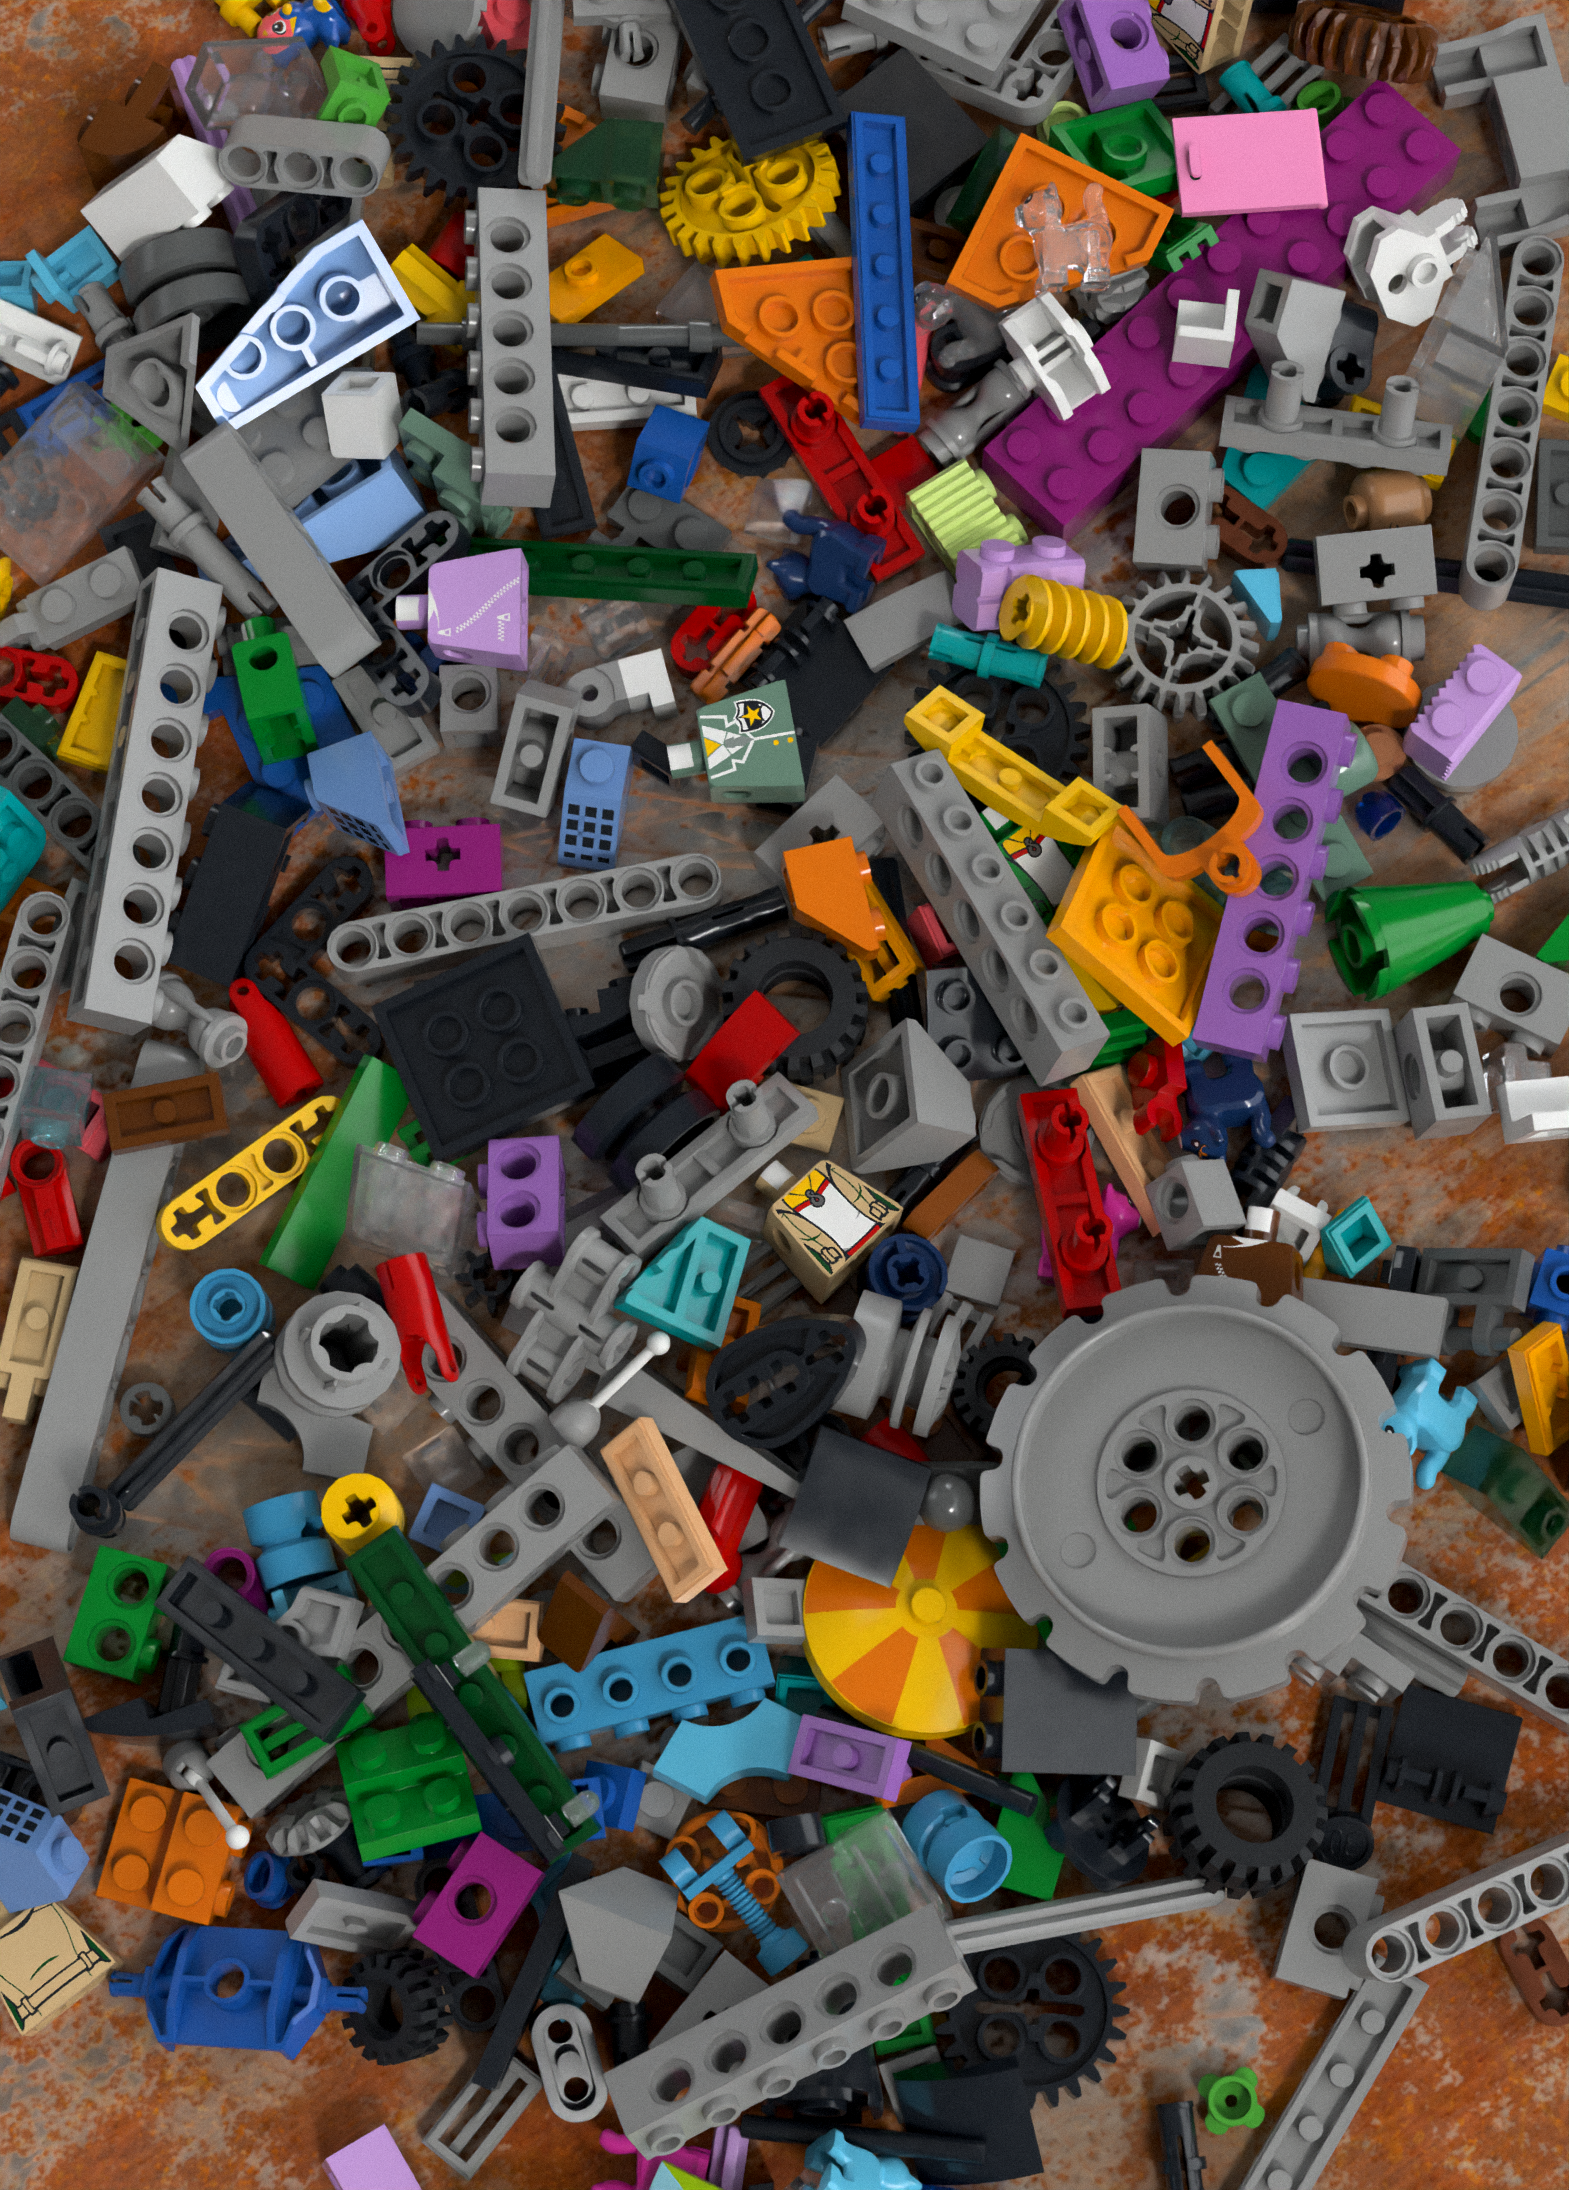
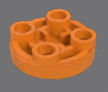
(1366, 686)
(756, 1870)

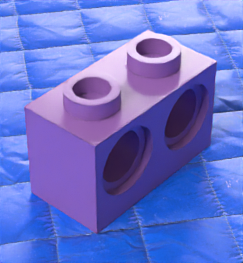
(524, 1202)

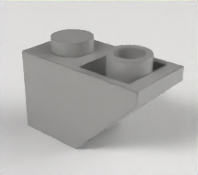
(1295, 323)

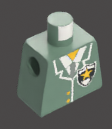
(745, 749)

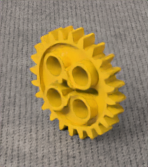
(750, 209)

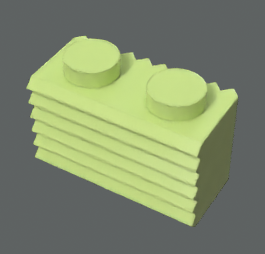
(959, 513)

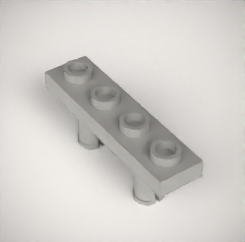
(1348, 437)
(709, 1166)

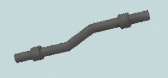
(698, 335)

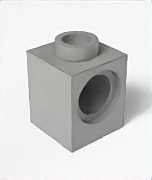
(470, 727)
(1194, 1202)

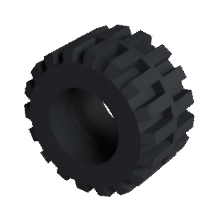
(818, 964)
(1271, 1778)

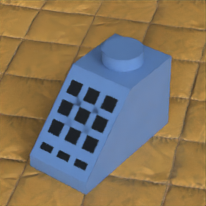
(358, 791)
(594, 805)
(36, 1855)

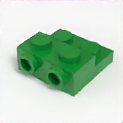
(1125, 144)
(406, 1787)

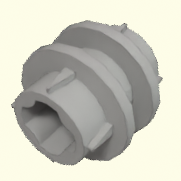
(368, 1344)

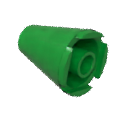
(1402, 930)

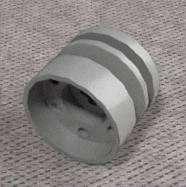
(902, 1364)

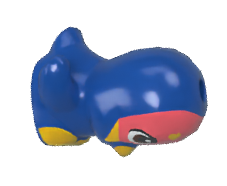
(312, 19)

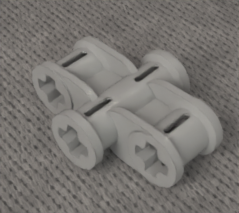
(573, 1314)

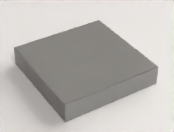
(1344, 1070)

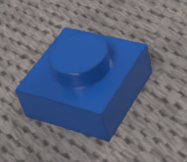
(621, 1793)

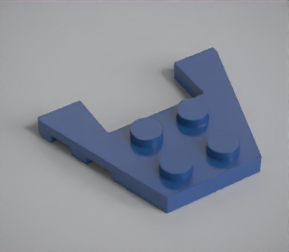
(289, 775)

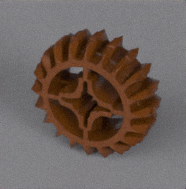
(1363, 40)

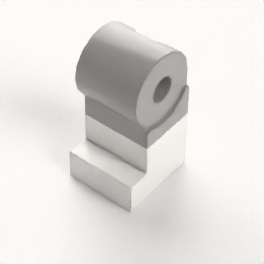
(622, 689)

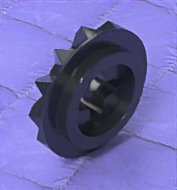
(726, 436)

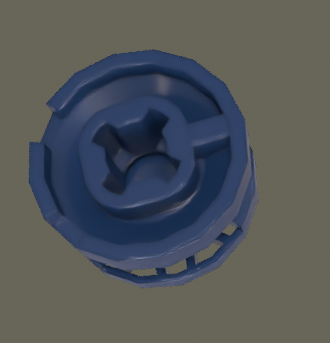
(907, 1271)

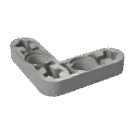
(1016, 79)

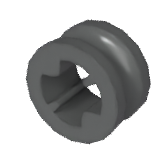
(134, 1422)

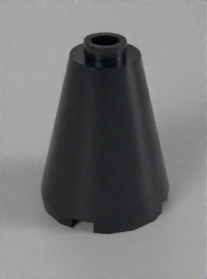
(835, 2093)

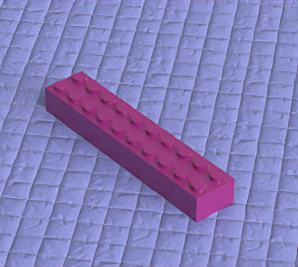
(1071, 469)

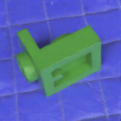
(354, 87)

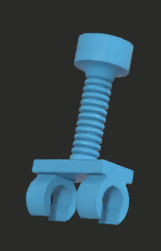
(778, 1945)

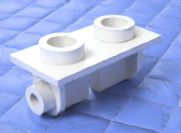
(36, 344)

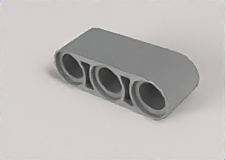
(283, 169)

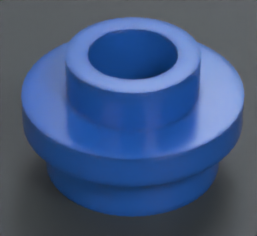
(266, 1879)

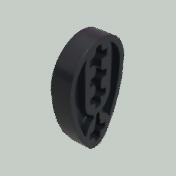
(793, 1405)

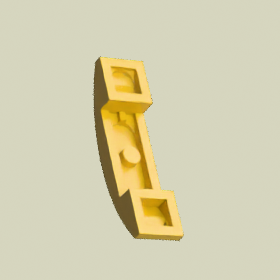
(1005, 779)

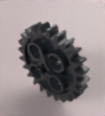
(447, 158)
(1045, 744)
(1091, 2031)

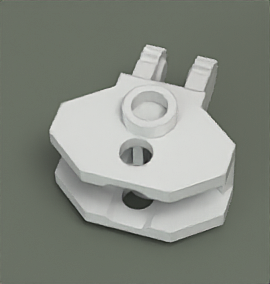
(1407, 257)
(1052, 355)

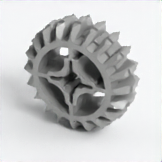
(1202, 651)

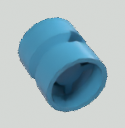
(230, 1309)
(289, 1541)
(957, 1846)

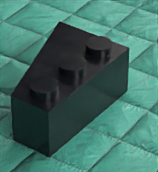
(234, 881)

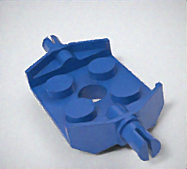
(274, 2010)

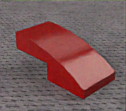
(741, 1049)

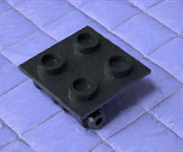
(820, 667)
(967, 1025)
(1449, 1759)

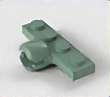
(1247, 718)

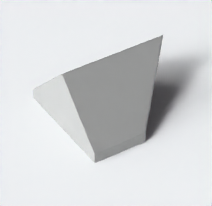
(155, 378)
(619, 1929)

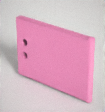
(1249, 163)

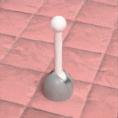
(580, 1417)
(196, 1780)

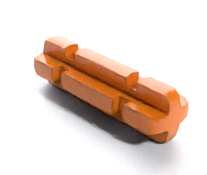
(735, 656)

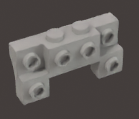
(1529, 113)

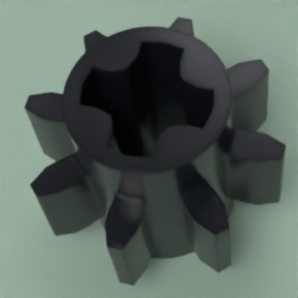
(478, 1270)

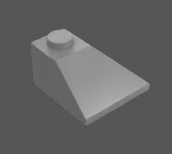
(905, 1102)

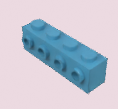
(648, 1682)

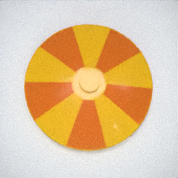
(911, 1650)

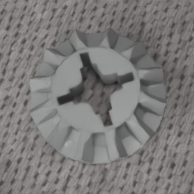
(310, 1822)

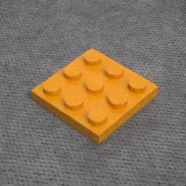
(1139, 932)

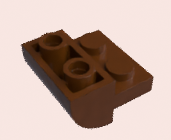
(125, 135)

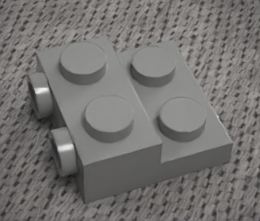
(1370, 1668)

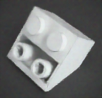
(159, 195)

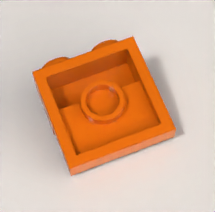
(171, 1854)

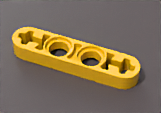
(250, 1166)

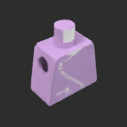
(474, 610)

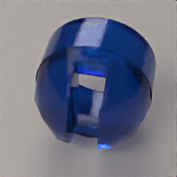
(1378, 814)

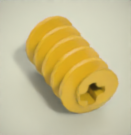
(1064, 621)
(350, 1497)

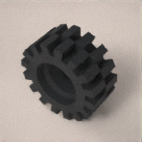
(978, 1372)
(421, 2003)

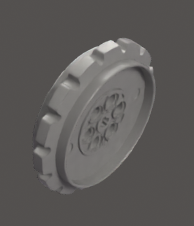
(1257, 1593)

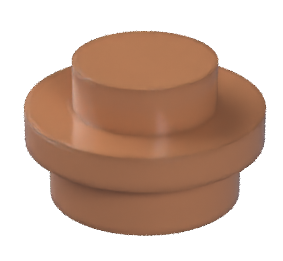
(1387, 749)

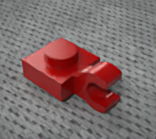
(1155, 1082)

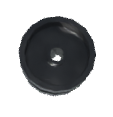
(643, 1117)

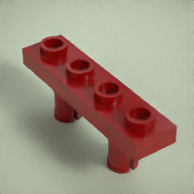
(841, 471)
(1069, 1200)

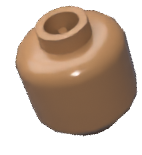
(1387, 500)

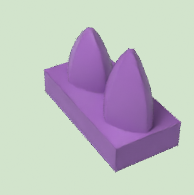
(850, 1757)

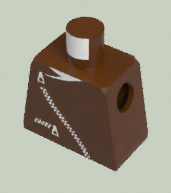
(1257, 1257)

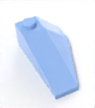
(315, 321)
(355, 510)

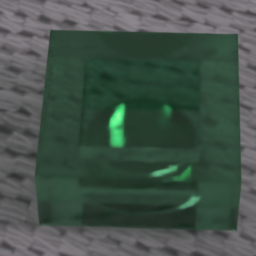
(35, 725)

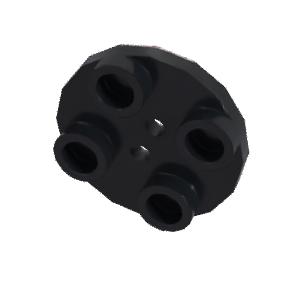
(1099, 1830)

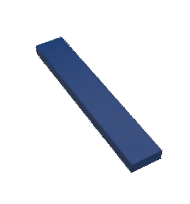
(882, 272)

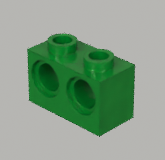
(105, 1612)

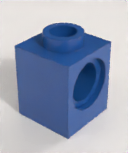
(668, 453)

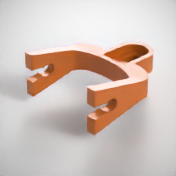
(1218, 850)

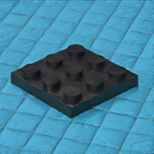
(485, 1049)

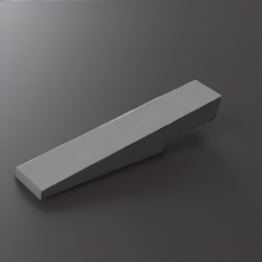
(687, 1421)

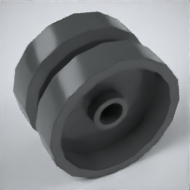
(185, 275)

